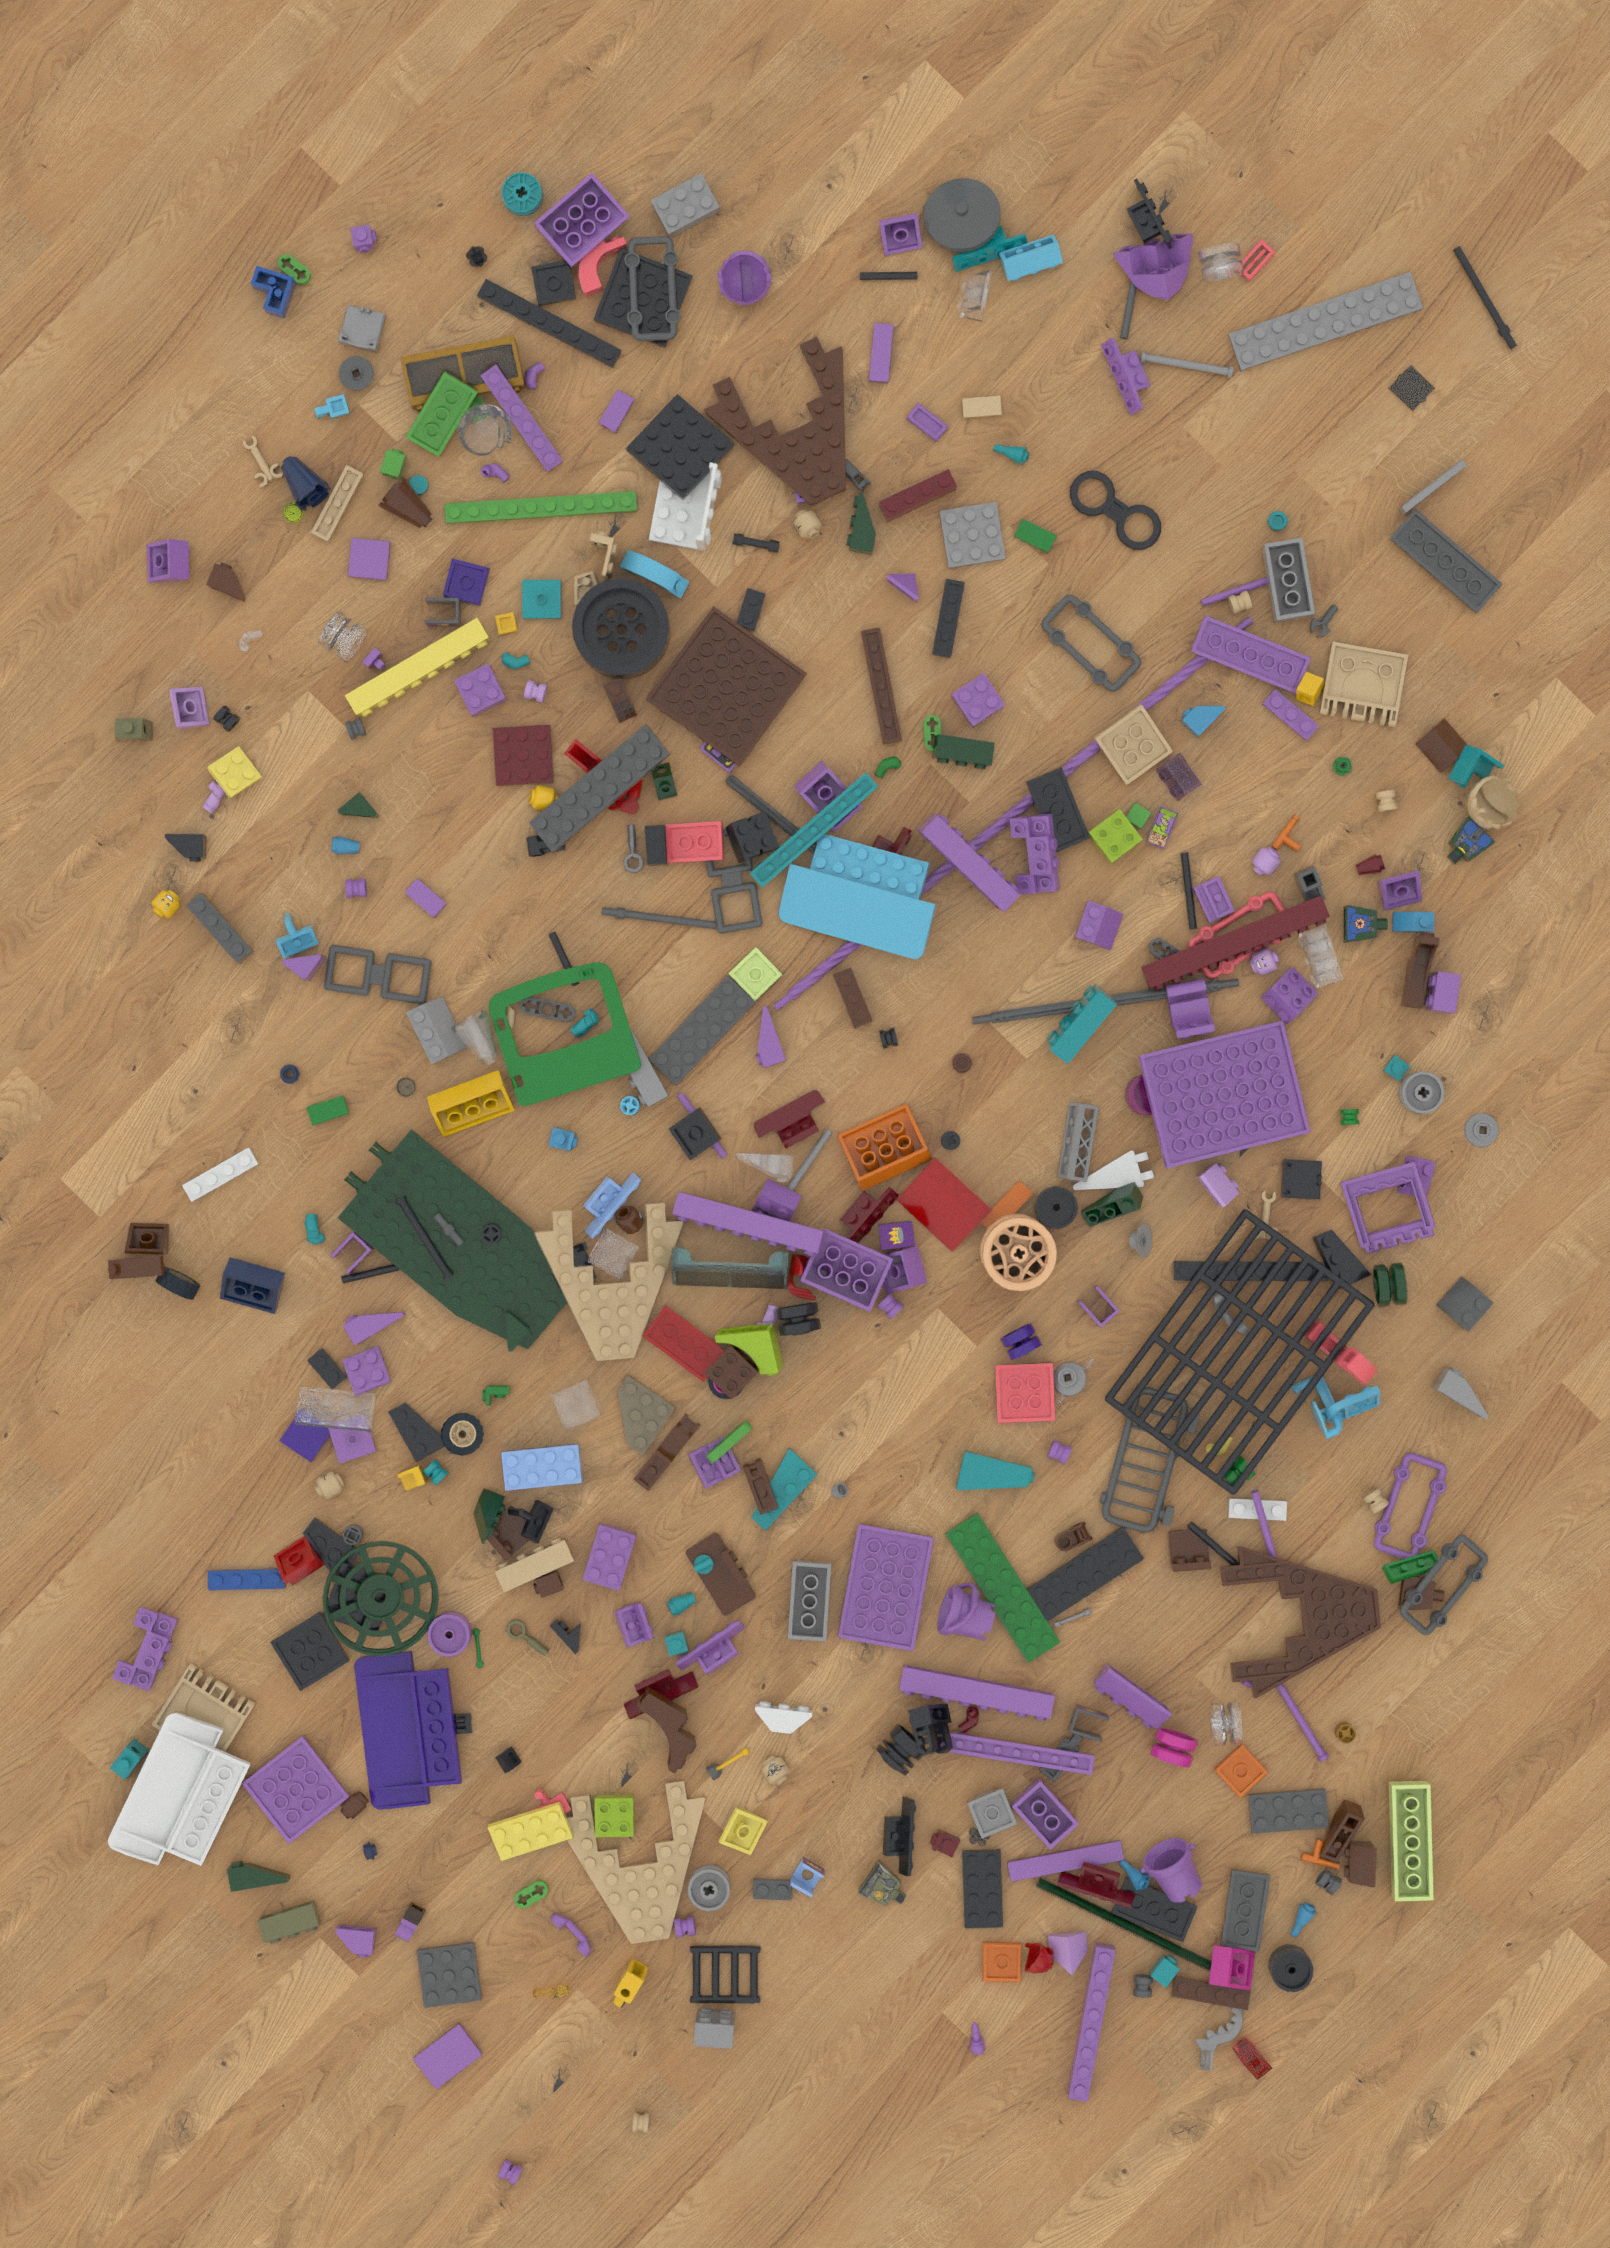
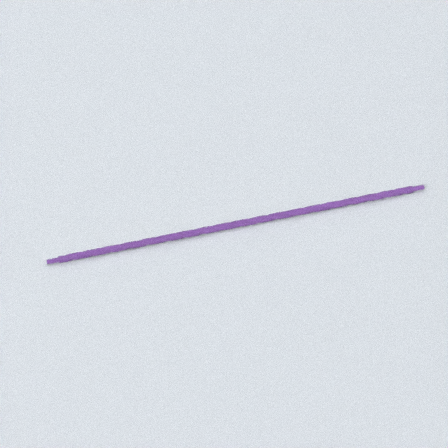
(1000, 823)

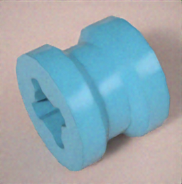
(627, 1105)

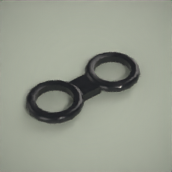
(1115, 510)

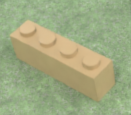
(534, 1565)

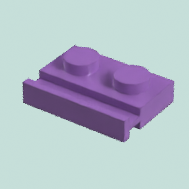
(1213, 899)

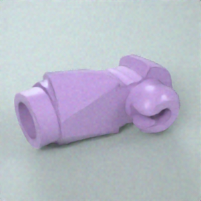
(214, 799)
(770, 1315)

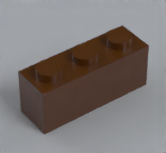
(852, 997)

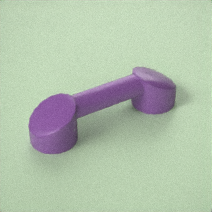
(560, 1920)

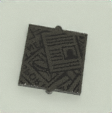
(1411, 388)

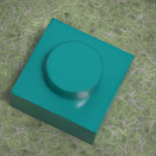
(1396, 1068)

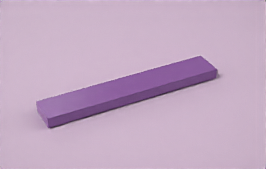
(1065, 1860)

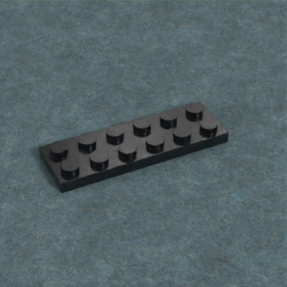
(1085, 1573)

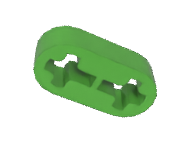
(296, 266)
(927, 731)
(533, 1897)

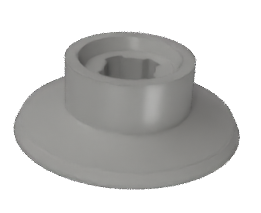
(1472, 1130)
(1141, 1240)
(1071, 1387)

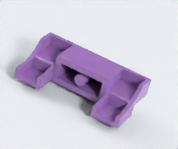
(1041, 853)
(152, 1651)

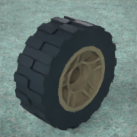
(178, 1283)

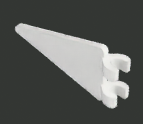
(1118, 1173)

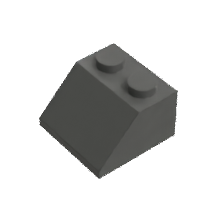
(1464, 1304)

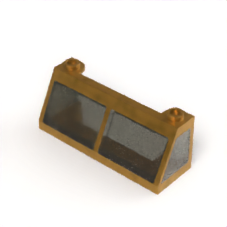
(463, 362)

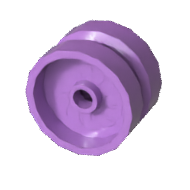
(452, 1622)

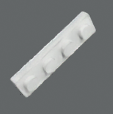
(220, 1174)

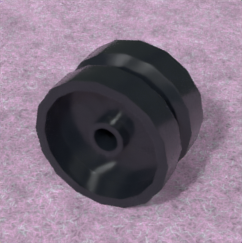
(1058, 1218)
(798, 1319)
(1290, 1979)

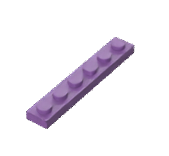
(521, 418)

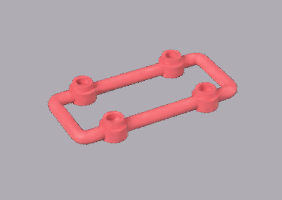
(1206, 933)

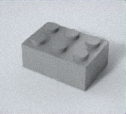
(685, 206)
(714, 2028)

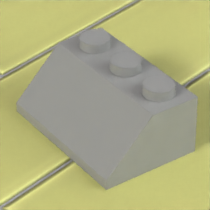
(434, 1029)

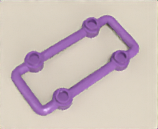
(1401, 1474)

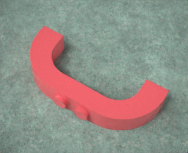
(1349, 1359)

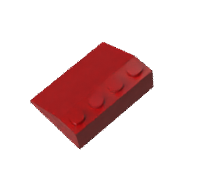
(943, 1204)

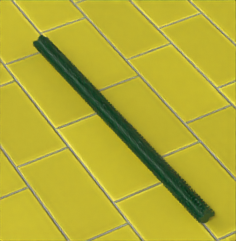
(1126, 1925)

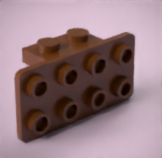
(726, 1580)

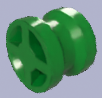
(1349, 1116)

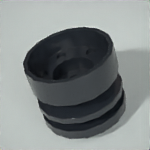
(900, 1750)

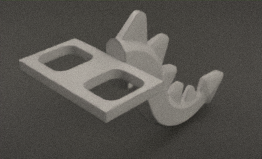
(1209, 2045)

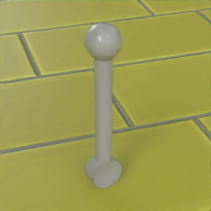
(1087, 1612)

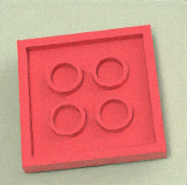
(1025, 1392)

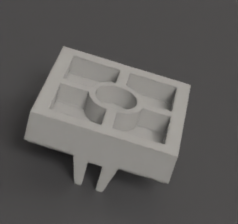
(362, 328)

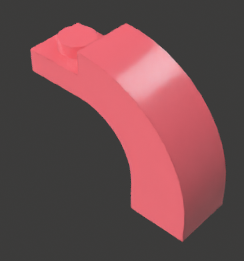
(589, 264)

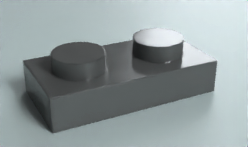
(772, 1889)

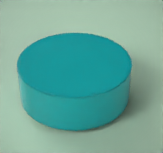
(419, 484)
(1277, 521)

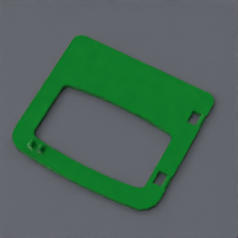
(574, 1066)

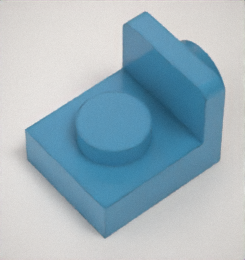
(563, 1139)

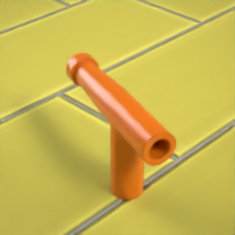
(1283, 836)
(1316, 1859)

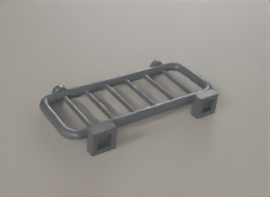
(1158, 1512)

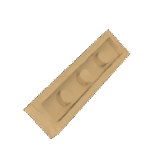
(337, 503)

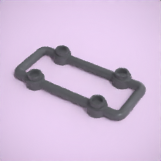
(672, 315)
(1083, 610)
(1414, 1595)

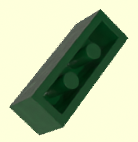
(963, 751)

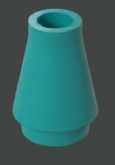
(680, 1603)

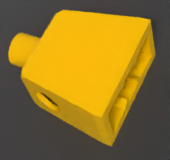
(629, 1983)

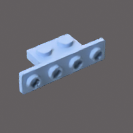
(607, 1200)

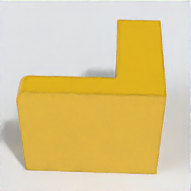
(1310, 689)
(412, 1477)

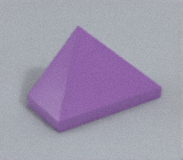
(905, 583)

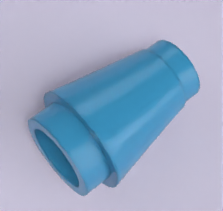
(344, 845)

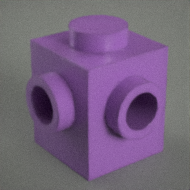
(363, 238)

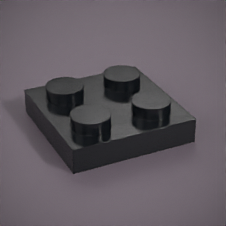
(553, 283)
(695, 1133)

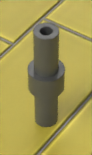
(448, 1229)

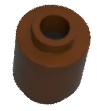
(354, 1805)

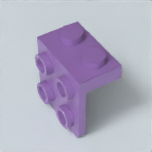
(1289, 995)

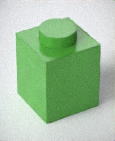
(393, 464)

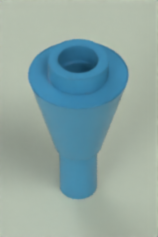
(1138, 1879)
(1305, 1914)

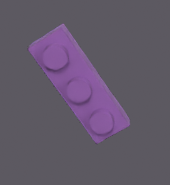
(1290, 715)

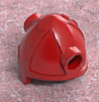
(1039, 1958)

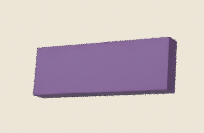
(881, 353)

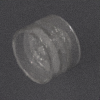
(1221, 262)
(1223, 1724)

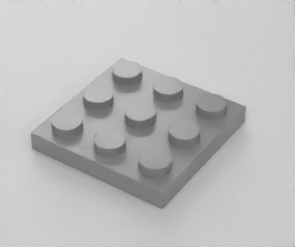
(972, 535)

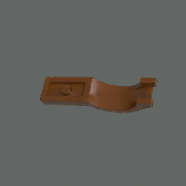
(666, 1452)

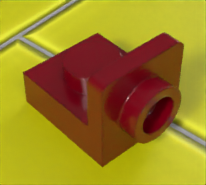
(944, 1843)

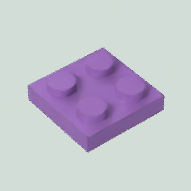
(366, 1371)

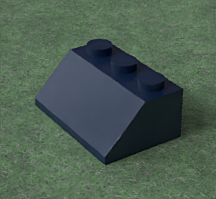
(252, 1285)

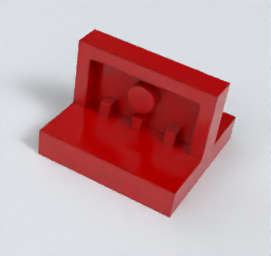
(297, 1561)

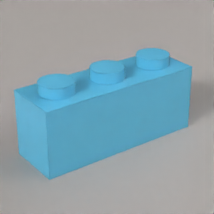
(1030, 257)

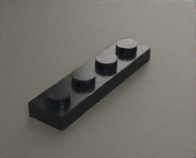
(948, 618)

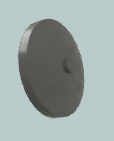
(962, 215)

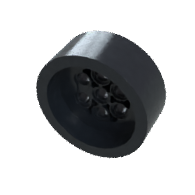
(621, 596)

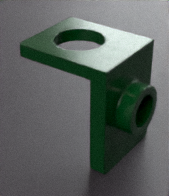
(664, 782)

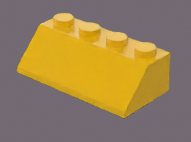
(470, 1103)

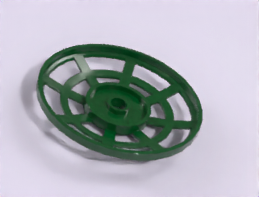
(389, 1606)

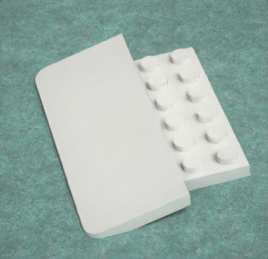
(179, 1794)

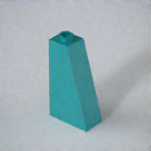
(987, 1472)

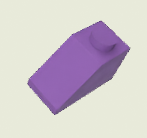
(358, 1939)

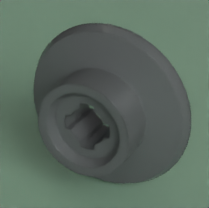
(351, 366)

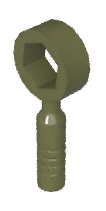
(530, 1640)

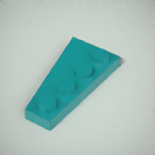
(787, 1484)

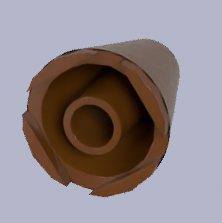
(406, 504)

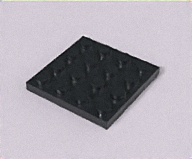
(652, 296)
(679, 446)

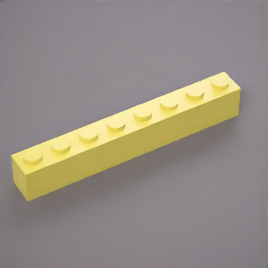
(418, 667)

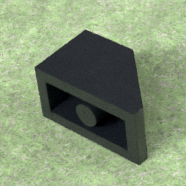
(189, 845)

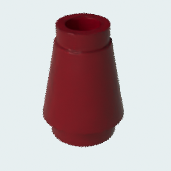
(1371, 865)

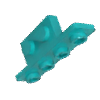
(987, 252)

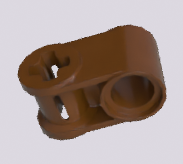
(1074, 1536)

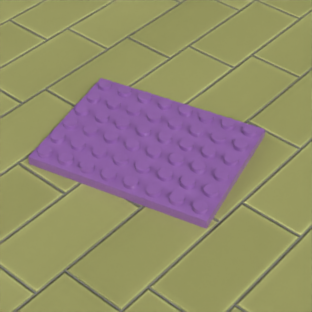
(1224, 1094)

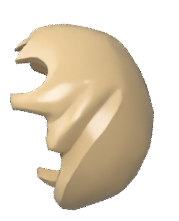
(1492, 802)

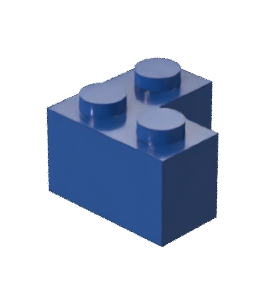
(279, 290)

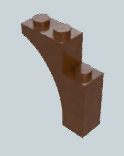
(1418, 970)
(670, 1718)

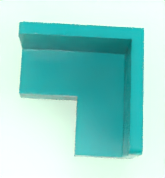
(1472, 761)

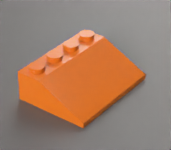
(884, 1147)

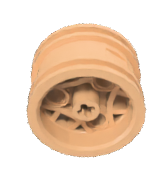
(1026, 1257)

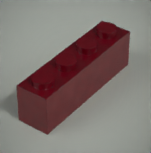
(917, 495)

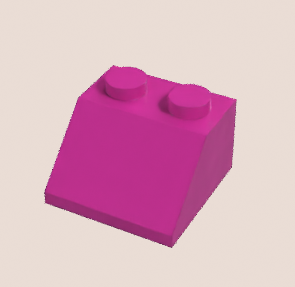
(1231, 1967)

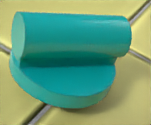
(703, 1564)

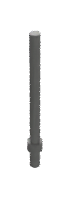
(621, 913)

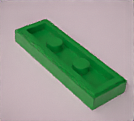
(1410, 1566)

